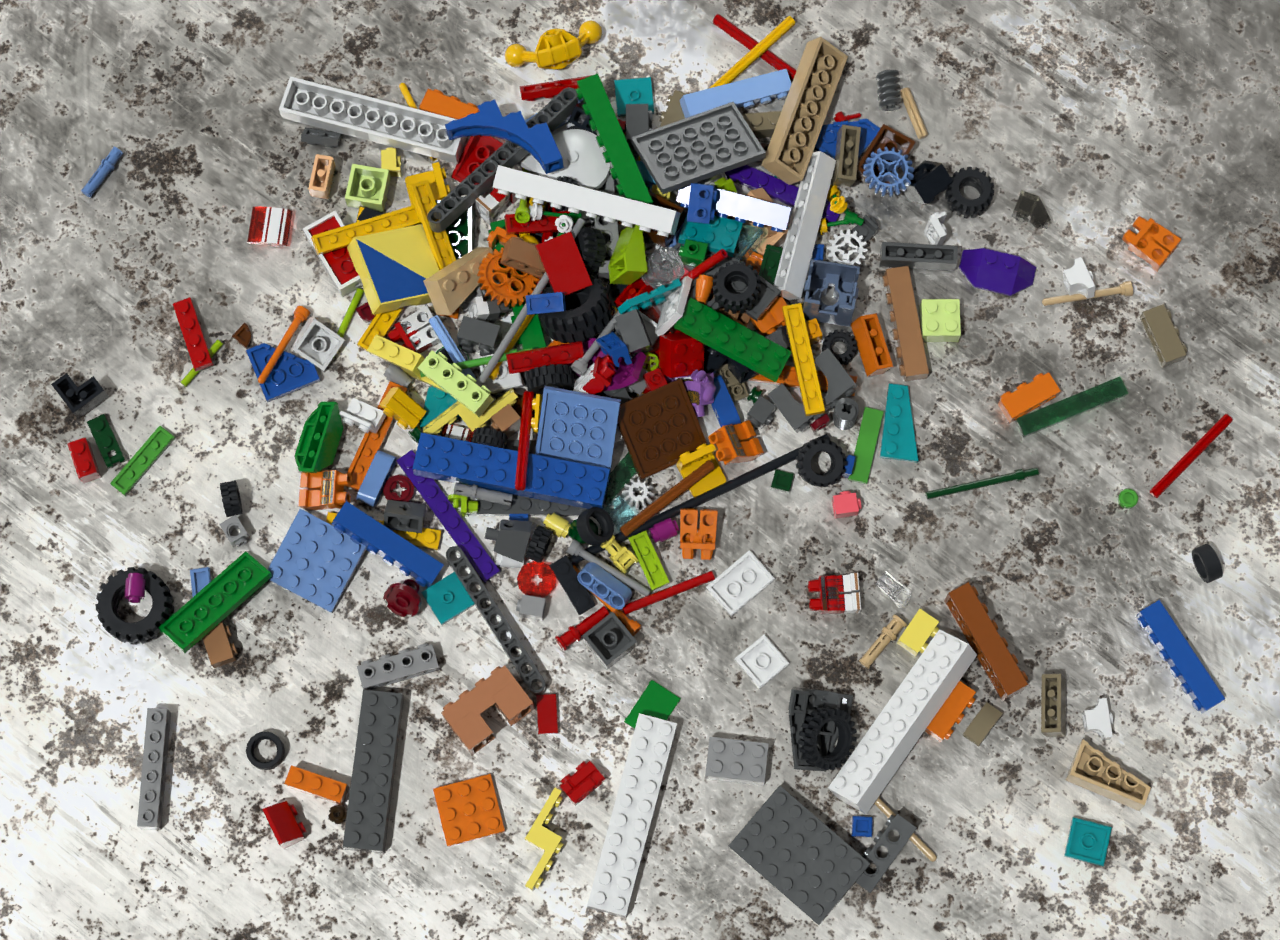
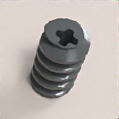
(888, 89)
(845, 413)

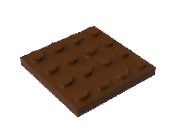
(659, 428)

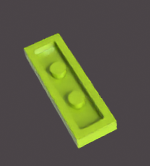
(648, 560)

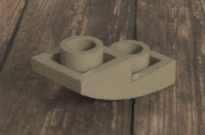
(736, 390)
(982, 724)

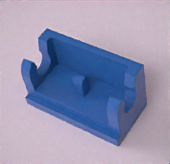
(614, 347)

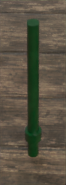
(1018, 475)

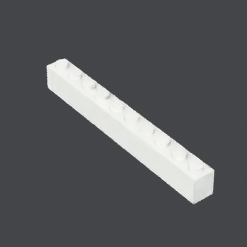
(587, 200)

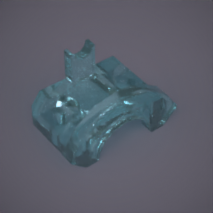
(620, 513)

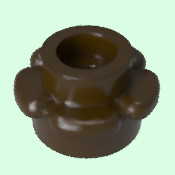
(337, 809)

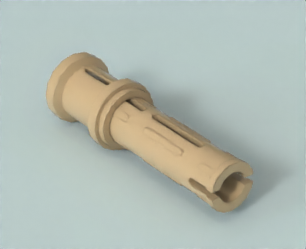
(888, 634)

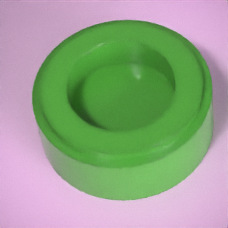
(1127, 498)

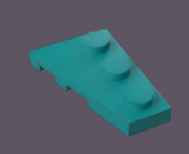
(647, 299)

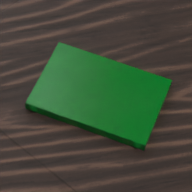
(654, 702)

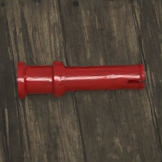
(575, 633)

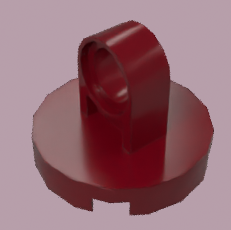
(403, 599)

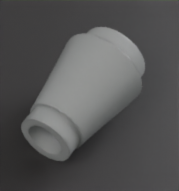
(397, 375)

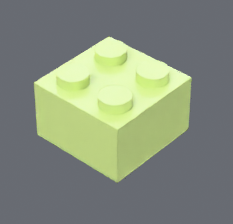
(367, 187)
(940, 320)

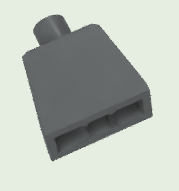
(510, 538)

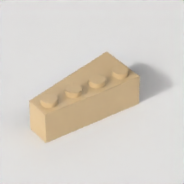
(455, 282)
(1102, 776)

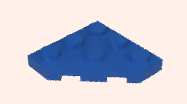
(828, 136)
(287, 375)

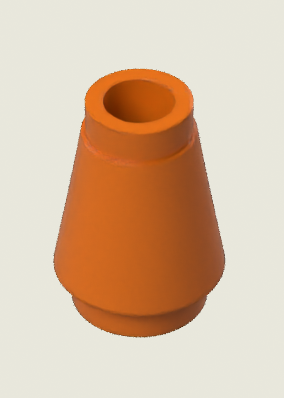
(703, 288)

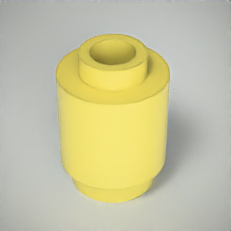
(557, 524)

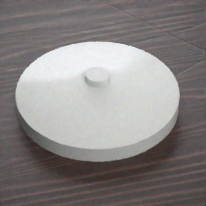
(581, 159)

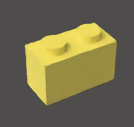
(918, 632)

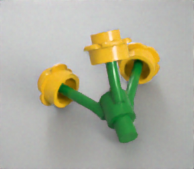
(838, 206)

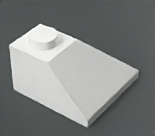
(317, 343)

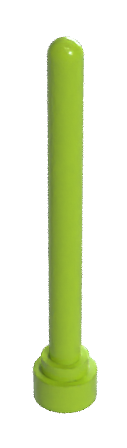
(522, 213)

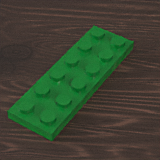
(733, 339)
(215, 602)

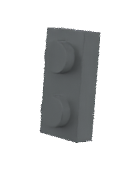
(323, 137)

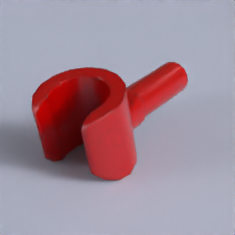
(841, 117)

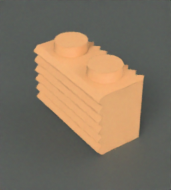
(322, 176)

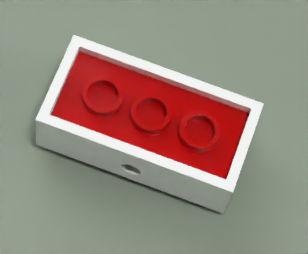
(336, 262)

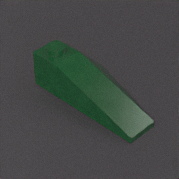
(462, 231)

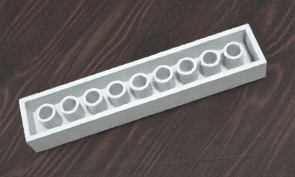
(370, 119)
(902, 721)
(632, 815)

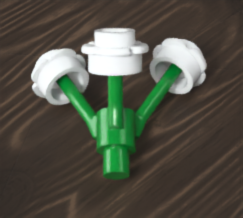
(564, 223)

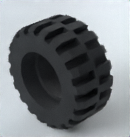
(583, 322)
(144, 629)

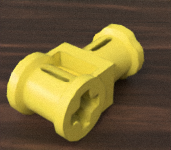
(620, 555)

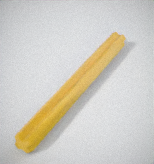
(756, 52)

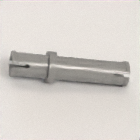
(482, 494)

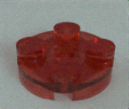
(529, 572)

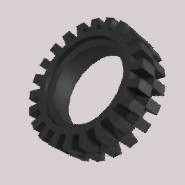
(811, 731)

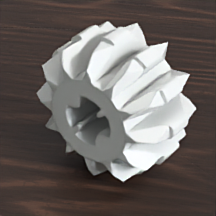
(636, 487)

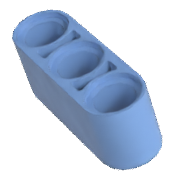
(376, 478)
(604, 585)

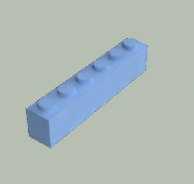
(743, 93)

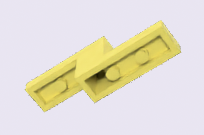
(401, 357)
(468, 416)
(544, 839)

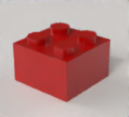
(680, 355)

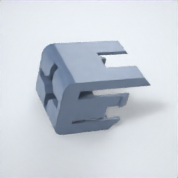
(844, 280)

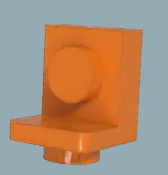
(498, 235)

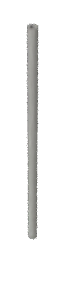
(519, 320)

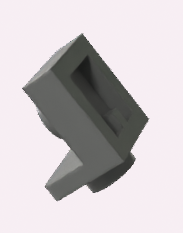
(867, 230)

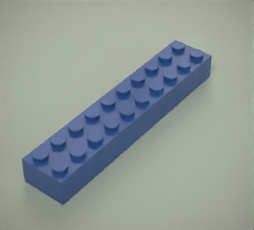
(496, 470)

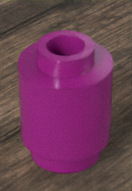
(664, 530)
(135, 587)

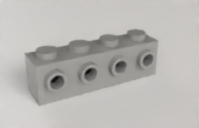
(398, 667)

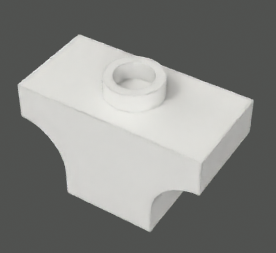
(1079, 279)
(1099, 720)

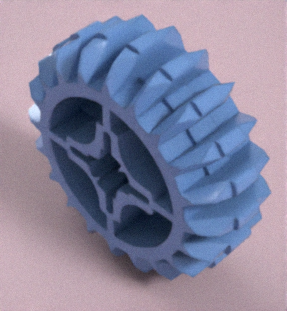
(880, 160)

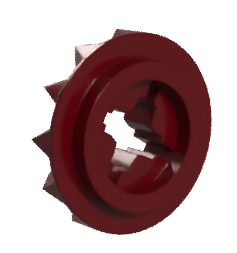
(404, 483)

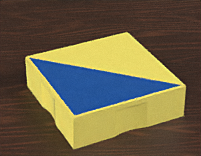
(394, 267)

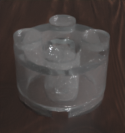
(663, 267)

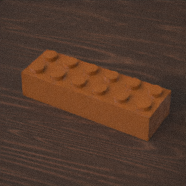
(986, 642)

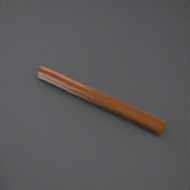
(667, 498)

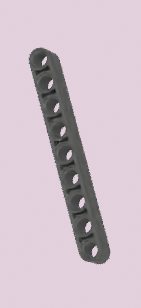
(493, 611)

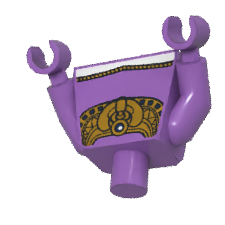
(699, 388)

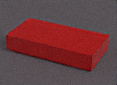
(547, 714)

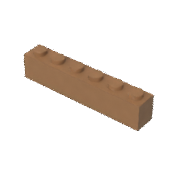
(906, 323)

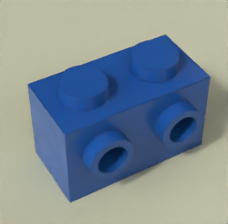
(700, 203)

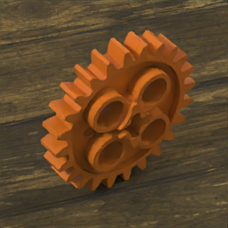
(503, 291)

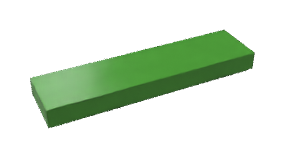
(866, 445)
(142, 460)

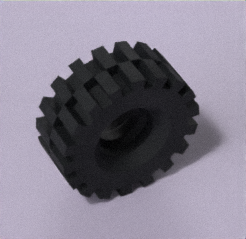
(552, 376)

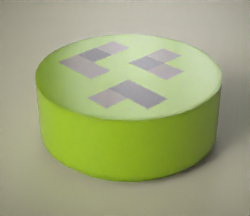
(651, 362)

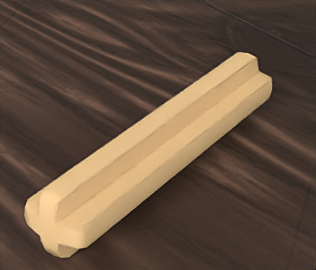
(913, 113)

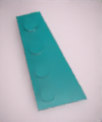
(898, 429)

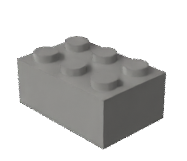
(736, 761)

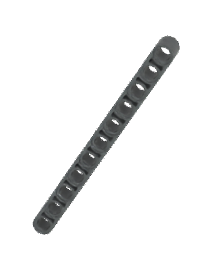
(506, 151)

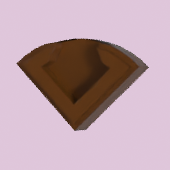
(243, 336)

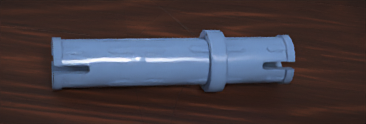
(104, 169)

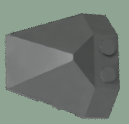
(801, 704)

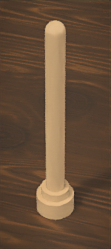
(1123, 289)
(914, 838)

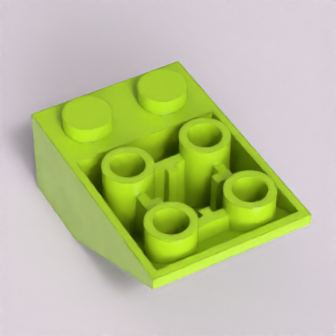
(628, 258)

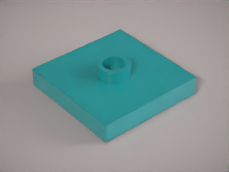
(633, 92)
(447, 598)
(1087, 841)

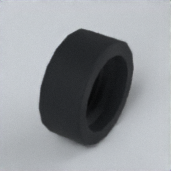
(585, 531)
(1207, 563)
(265, 765)

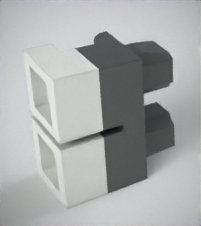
(487, 310)

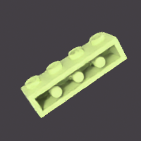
(455, 383)

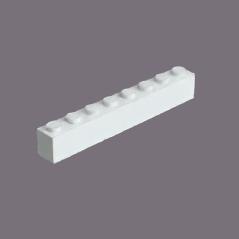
(804, 226)

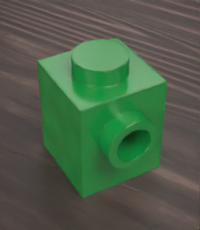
(693, 252)

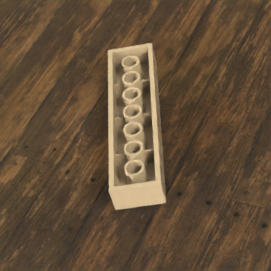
(804, 111)

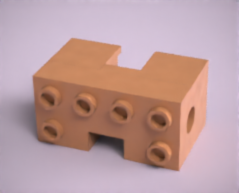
(498, 690)

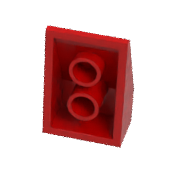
(474, 154)

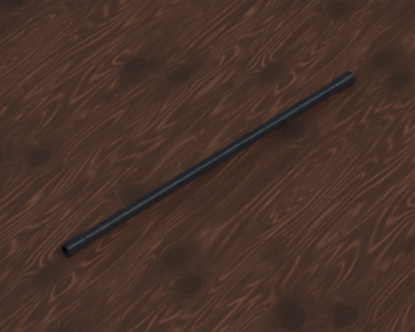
(703, 498)

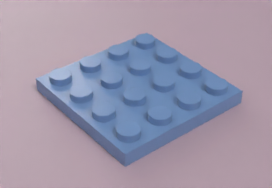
(578, 427)
(315, 561)

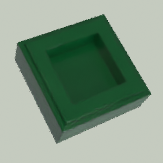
(782, 481)

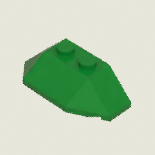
(319, 438)

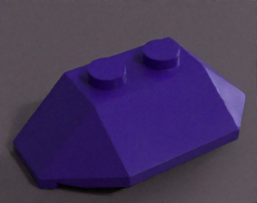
(996, 271)

